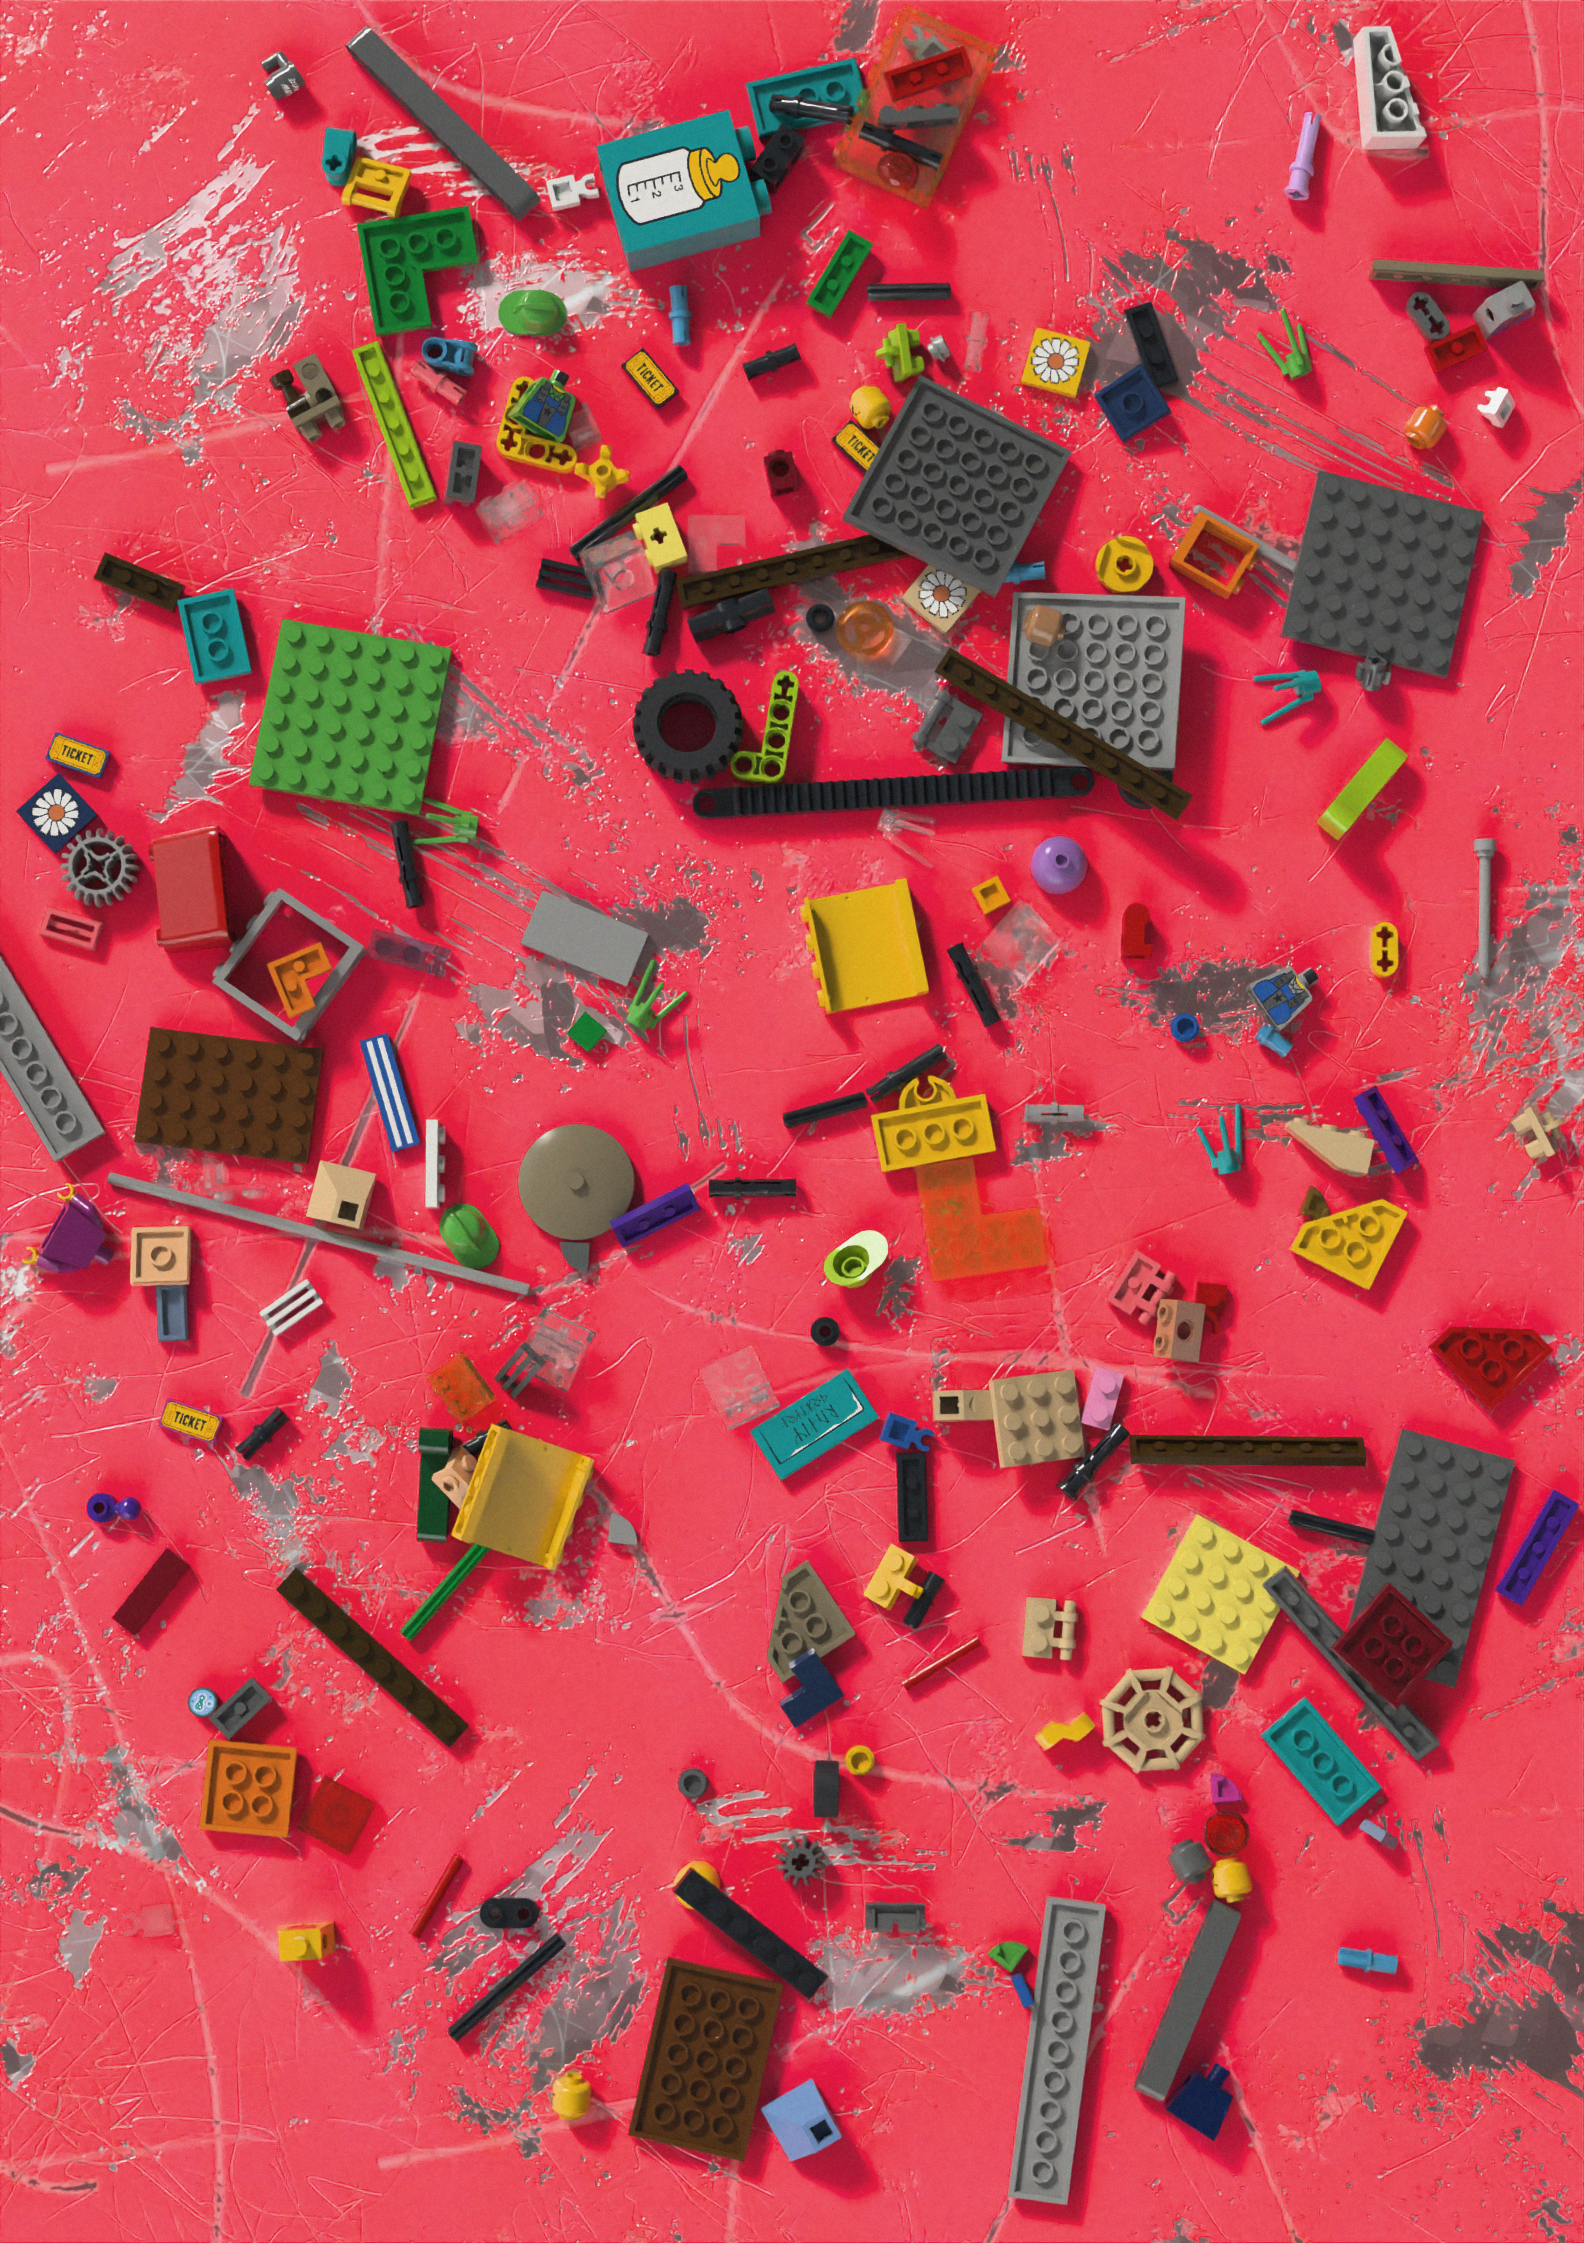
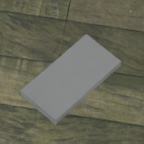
(584, 938)

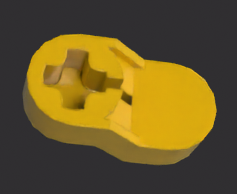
(1056, 1731)

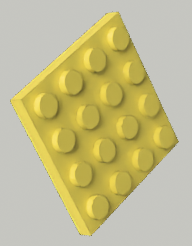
(1217, 1594)

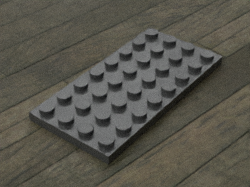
(1436, 1535)

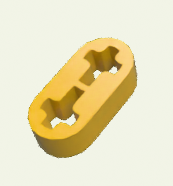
(1376, 949)

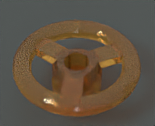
(885, 625)

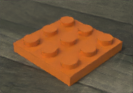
(248, 1788)

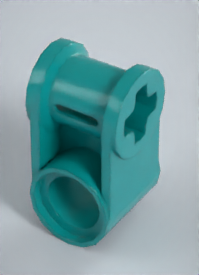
(338, 151)

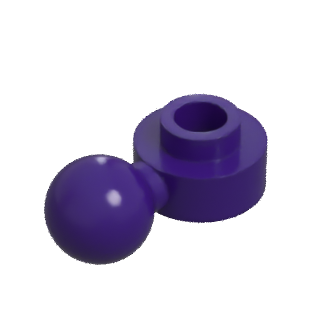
(127, 1508)

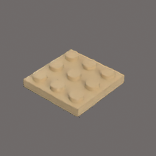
(1036, 1418)

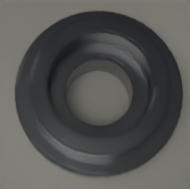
(820, 609)
(825, 1341)

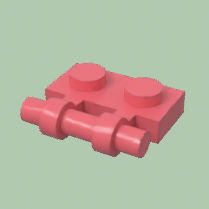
(1134, 1282)

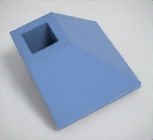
(802, 2121)

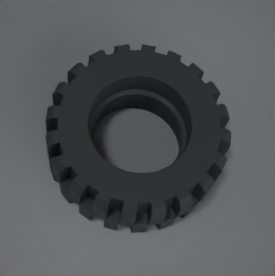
(681, 689)

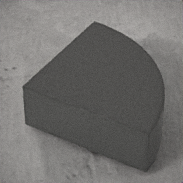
(576, 1254)

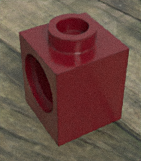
(785, 484)

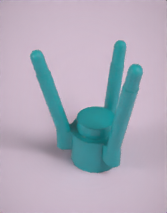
(1303, 684)
(1228, 1159)

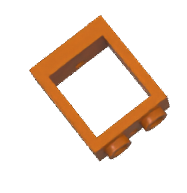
(1224, 533)

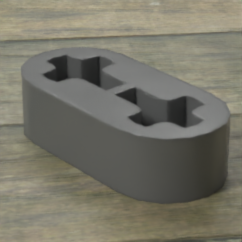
(1432, 313)

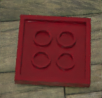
(1391, 1646)

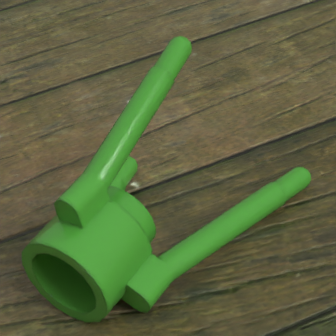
(1298, 361)
(464, 824)
(642, 1015)

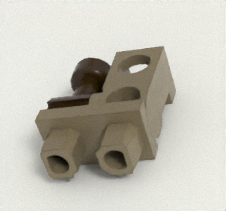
(314, 405)

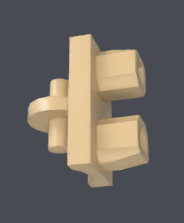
(1531, 1120)

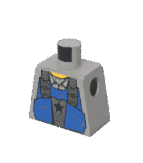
(1508, 309)
(1282, 995)

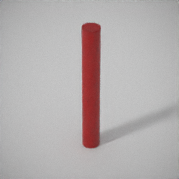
(941, 1662)
(436, 1896)

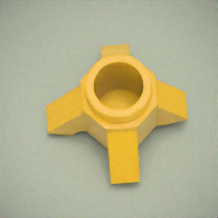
(602, 473)

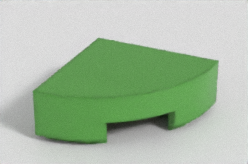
(1008, 1953)

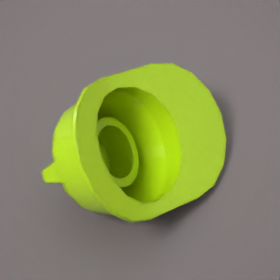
(856, 1259)

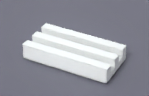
(311, 1293)

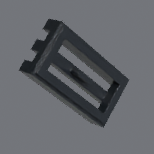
(546, 563)

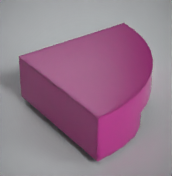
(1223, 1789)

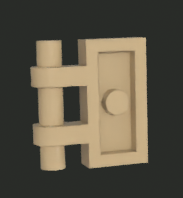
(1039, 1628)

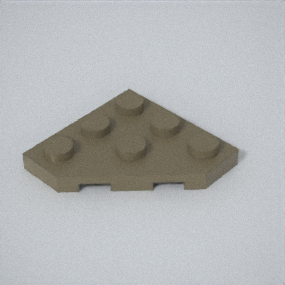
(804, 1620)

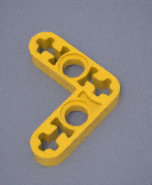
(525, 442)

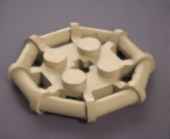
(1135, 1719)

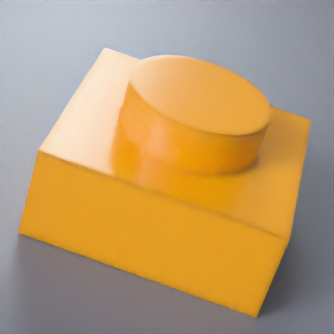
(990, 895)

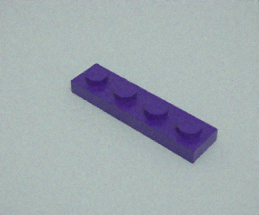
(1537, 1547)

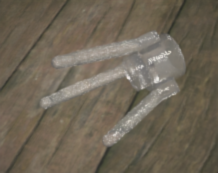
(894, 821)

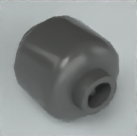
(1189, 1861)

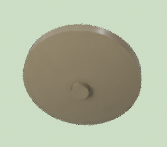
(576, 1181)

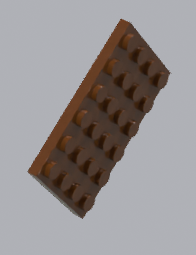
(229, 1095)
(706, 2059)

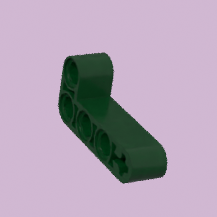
(433, 1504)

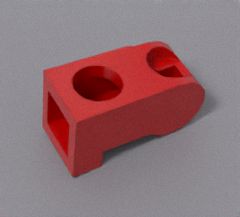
(1133, 933)

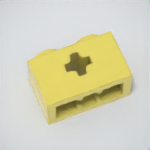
(660, 521)

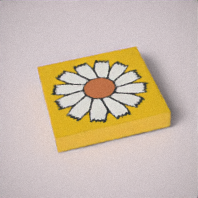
(1055, 362)

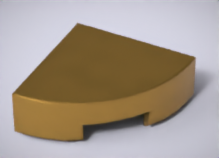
(1314, 1204)

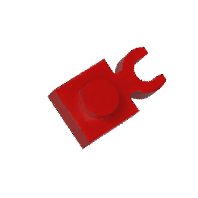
(1215, 1299)

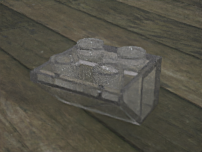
(560, 1345)

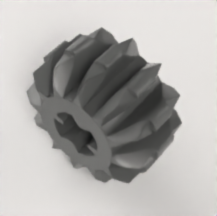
(793, 1852)

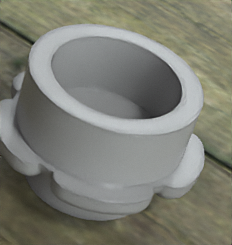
(939, 348)

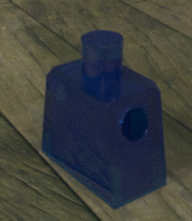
(1202, 2100)

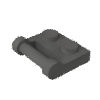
(954, 733)

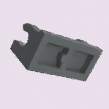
(462, 473)

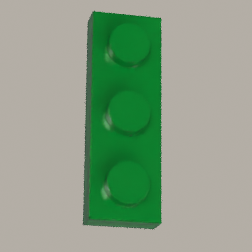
(839, 274)

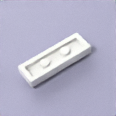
(434, 1164)

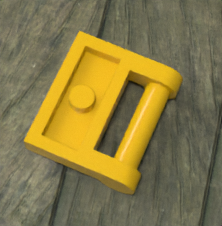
(378, 178)

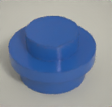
(1184, 1027)

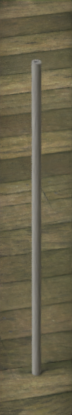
(318, 1233)

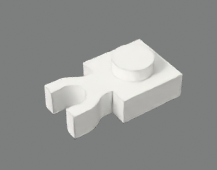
(565, 191)

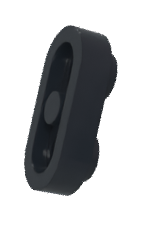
(509, 1912)

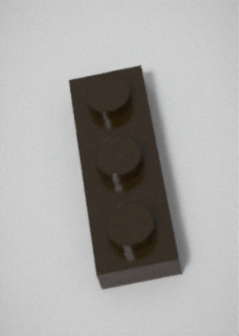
(139, 582)

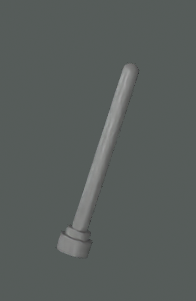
(1263, 548)
(1484, 851)

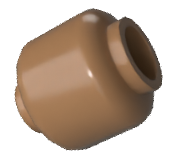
(1043, 626)

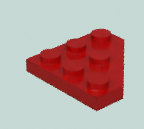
(1490, 1358)

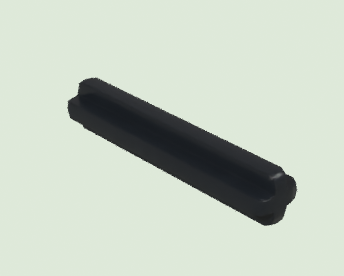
(908, 291)
(824, 1110)
(1331, 1527)

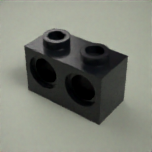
(778, 158)

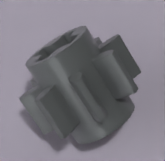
(1373, 673)

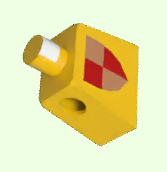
(305, 1941)

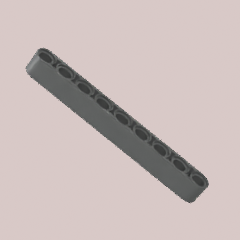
(442, 123)

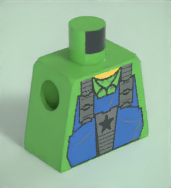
(546, 407)

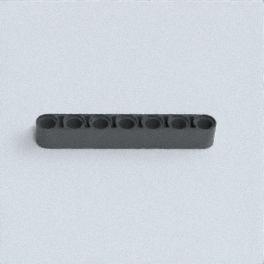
(1187, 2000)

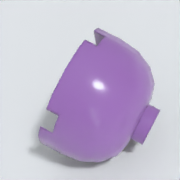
(1058, 865)

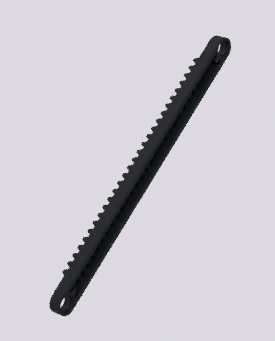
(893, 793)

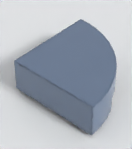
(1379, 1834)

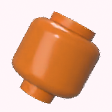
(1425, 427)

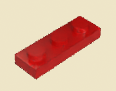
(928, 73)

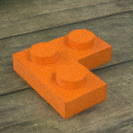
(291, 976)

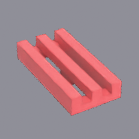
(95, 935)

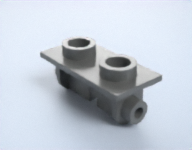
(908, 1916)

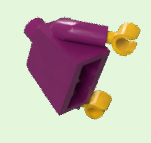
(73, 1238)

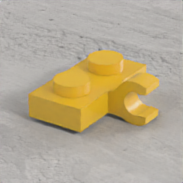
(892, 1578)

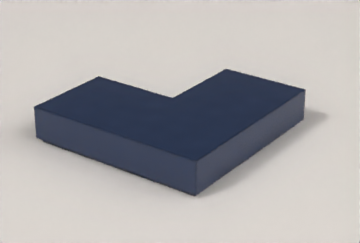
(817, 1689)

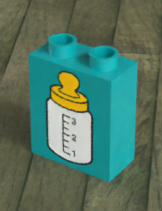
(682, 189)

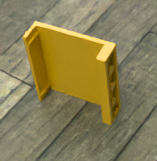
(865, 947)
(523, 1497)

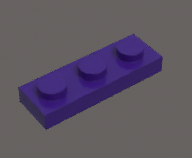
(1385, 1129)
(655, 1215)

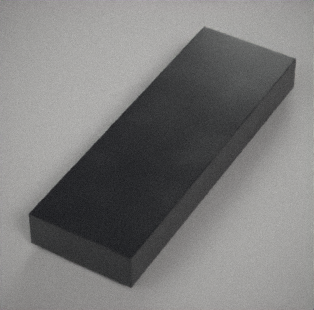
(1151, 345)
(912, 1497)

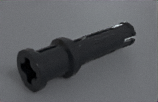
(1084, 1472)

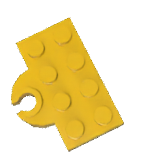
(932, 1128)

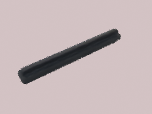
(628, 511)
(506, 1987)

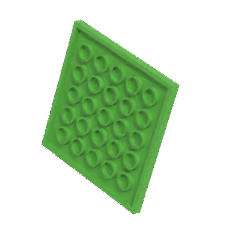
(350, 717)

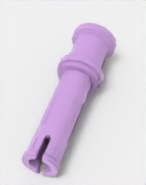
(1301, 168)

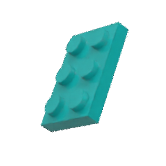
(214, 636)

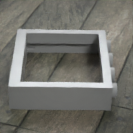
(327, 991)

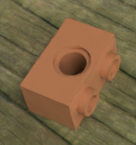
(1179, 1330)

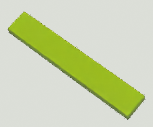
(394, 425)

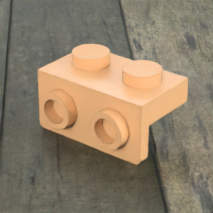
(456, 1475)

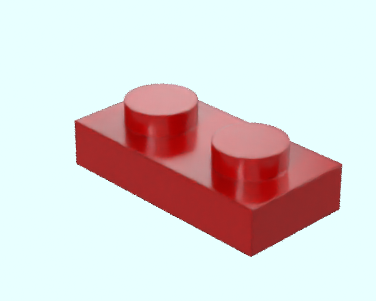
(1456, 348)

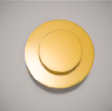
(859, 1760)

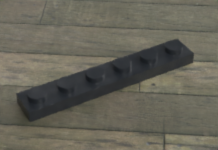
(750, 1932)

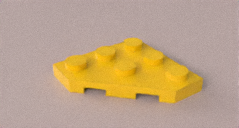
(1351, 1240)

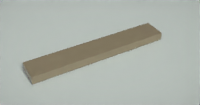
(1454, 274)

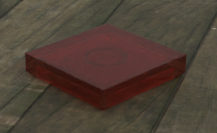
(336, 1815)

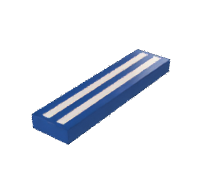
(390, 1092)

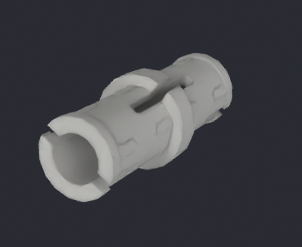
(1033, 1112)

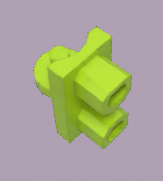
(897, 352)

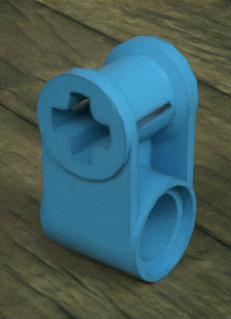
(452, 355)

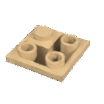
(341, 1195)

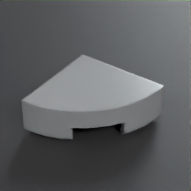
(621, 1530)

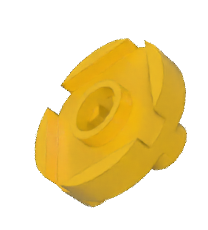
(1131, 580)

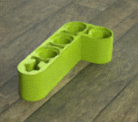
(773, 728)
(1362, 789)

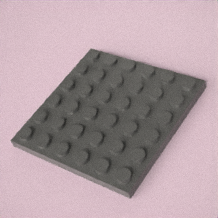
(957, 486)
(1381, 574)

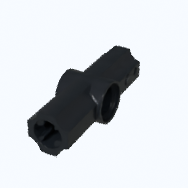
(731, 616)

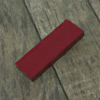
(151, 1591)

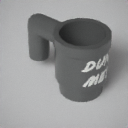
(285, 79)

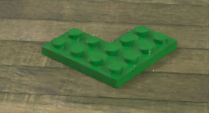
(400, 252)

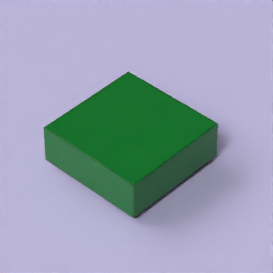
(586, 1032)

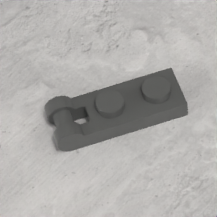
(917, 117)

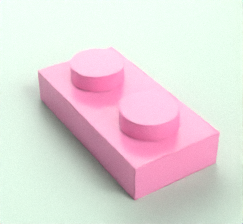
(1102, 1398)

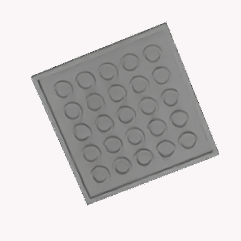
(1108, 675)

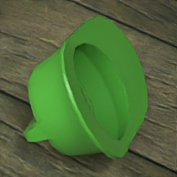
(532, 312)
(469, 1236)

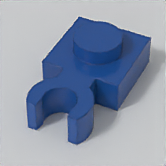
(901, 1432)

